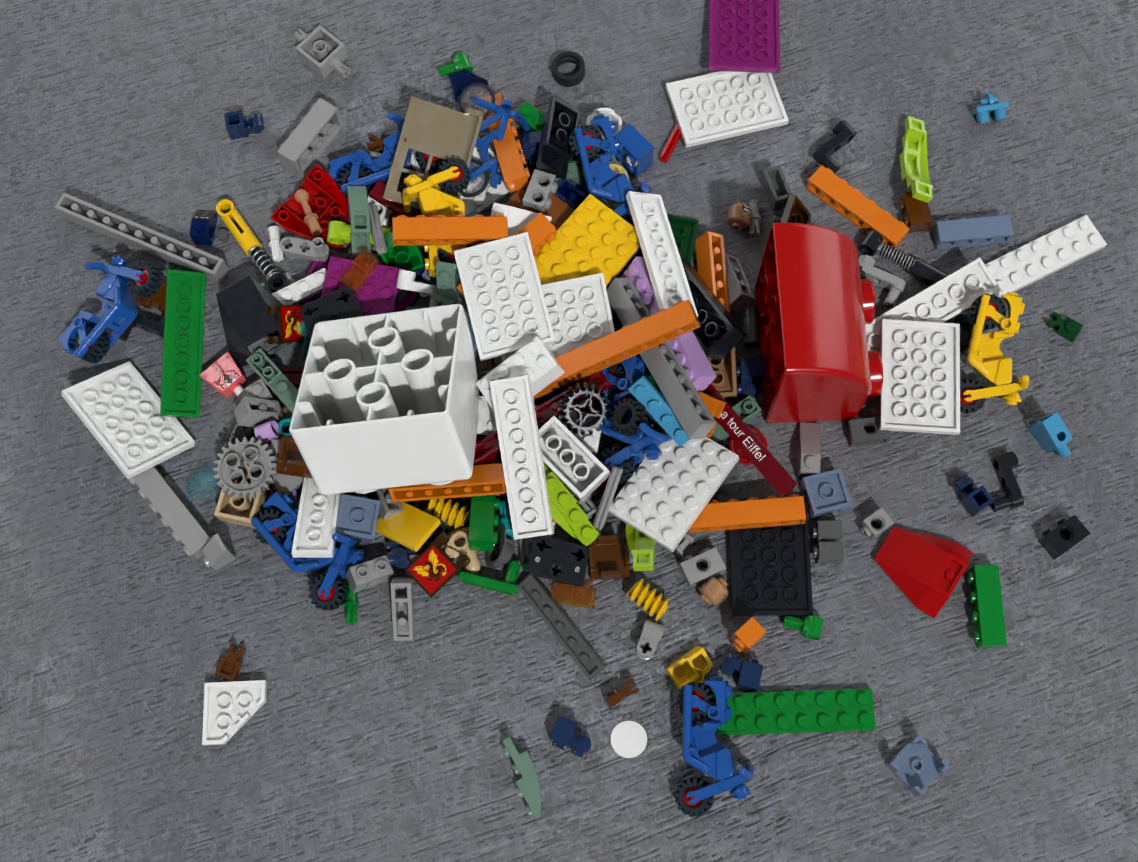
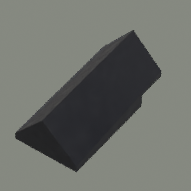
(554, 147)

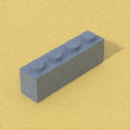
(972, 231)

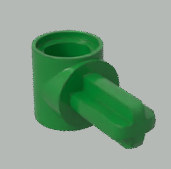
(459, 63)
(810, 627)

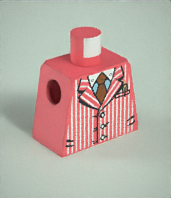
(225, 376)

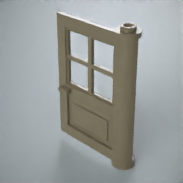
(435, 132)

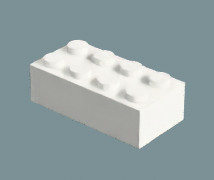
(532, 360)
(570, 459)

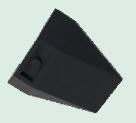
(246, 319)

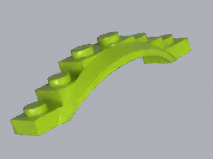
(915, 160)
(567, 512)
(641, 548)

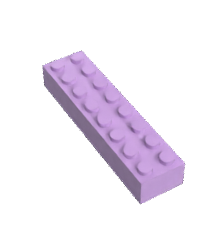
(685, 346)

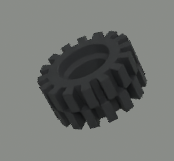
(621, 412)

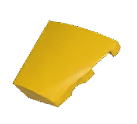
(690, 667)

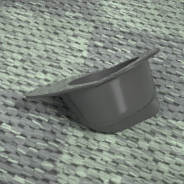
(502, 550)

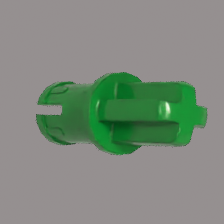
(350, 607)

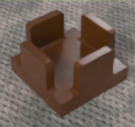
(290, 459)
(609, 558)

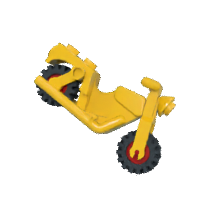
(451, 177)
(985, 353)

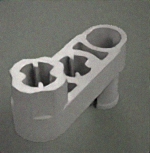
(293, 247)
(883, 279)

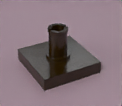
(794, 212)

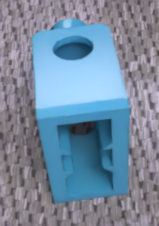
(1052, 434)

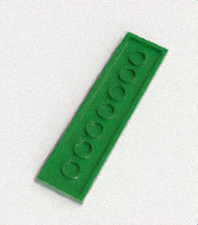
(182, 344)
(799, 712)

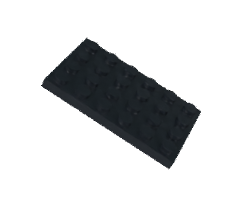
(771, 570)

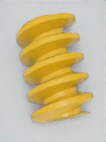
(448, 512)
(649, 599)

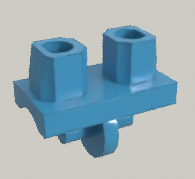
(998, 109)

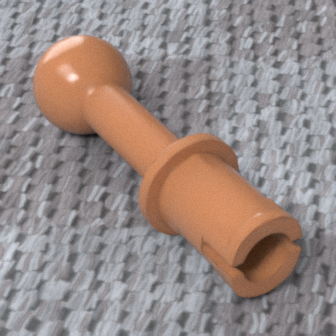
(311, 218)

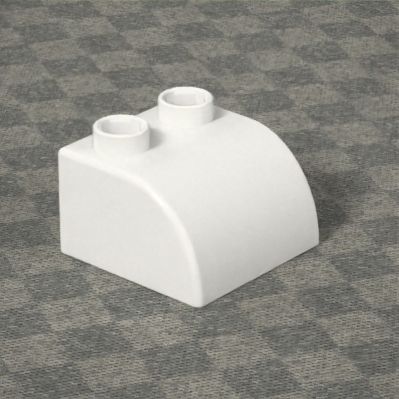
(388, 401)

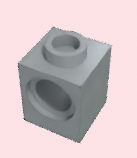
(881, 518)

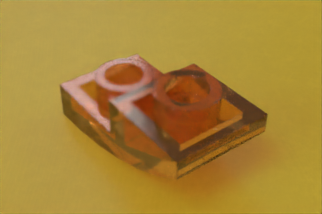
(360, 271)
(574, 595)

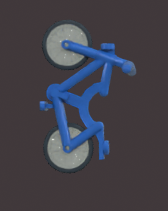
(482, 98)

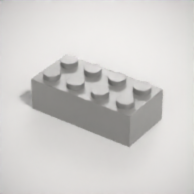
(310, 138)

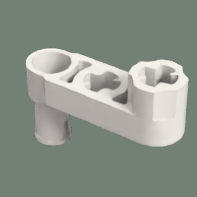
(406, 282)

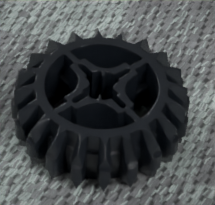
(586, 401)

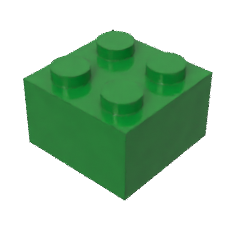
(403, 257)

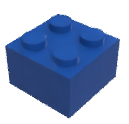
(634, 150)

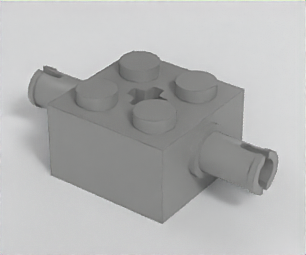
(322, 52)

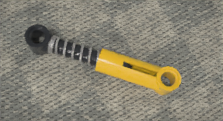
(250, 244)

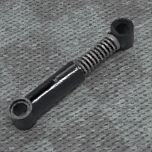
(873, 244)

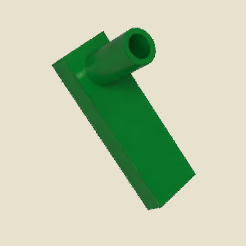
(507, 587)

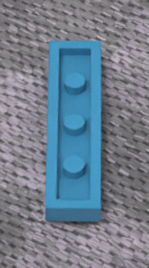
(659, 409)

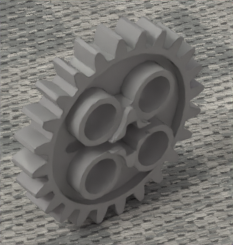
(262, 462)

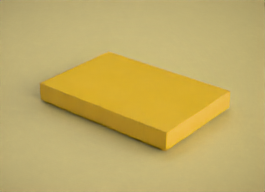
(409, 527)

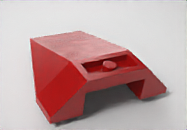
(324, 200)
(923, 567)

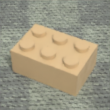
(242, 510)

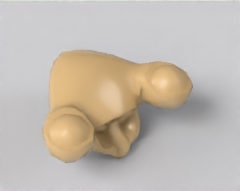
(458, 546)

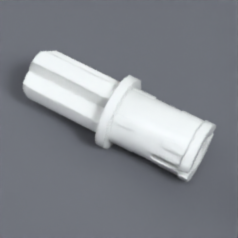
(274, 236)

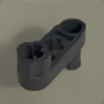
(844, 134)
(145, 324)
(1003, 466)

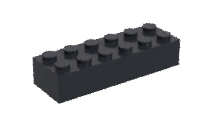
(718, 329)

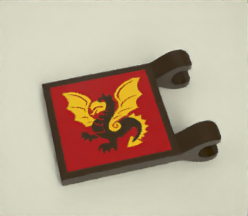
(288, 323)
(433, 568)

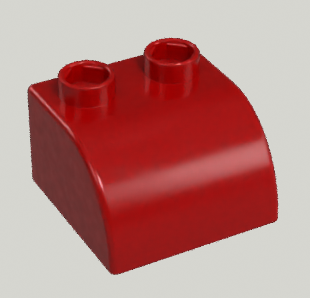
(814, 326)

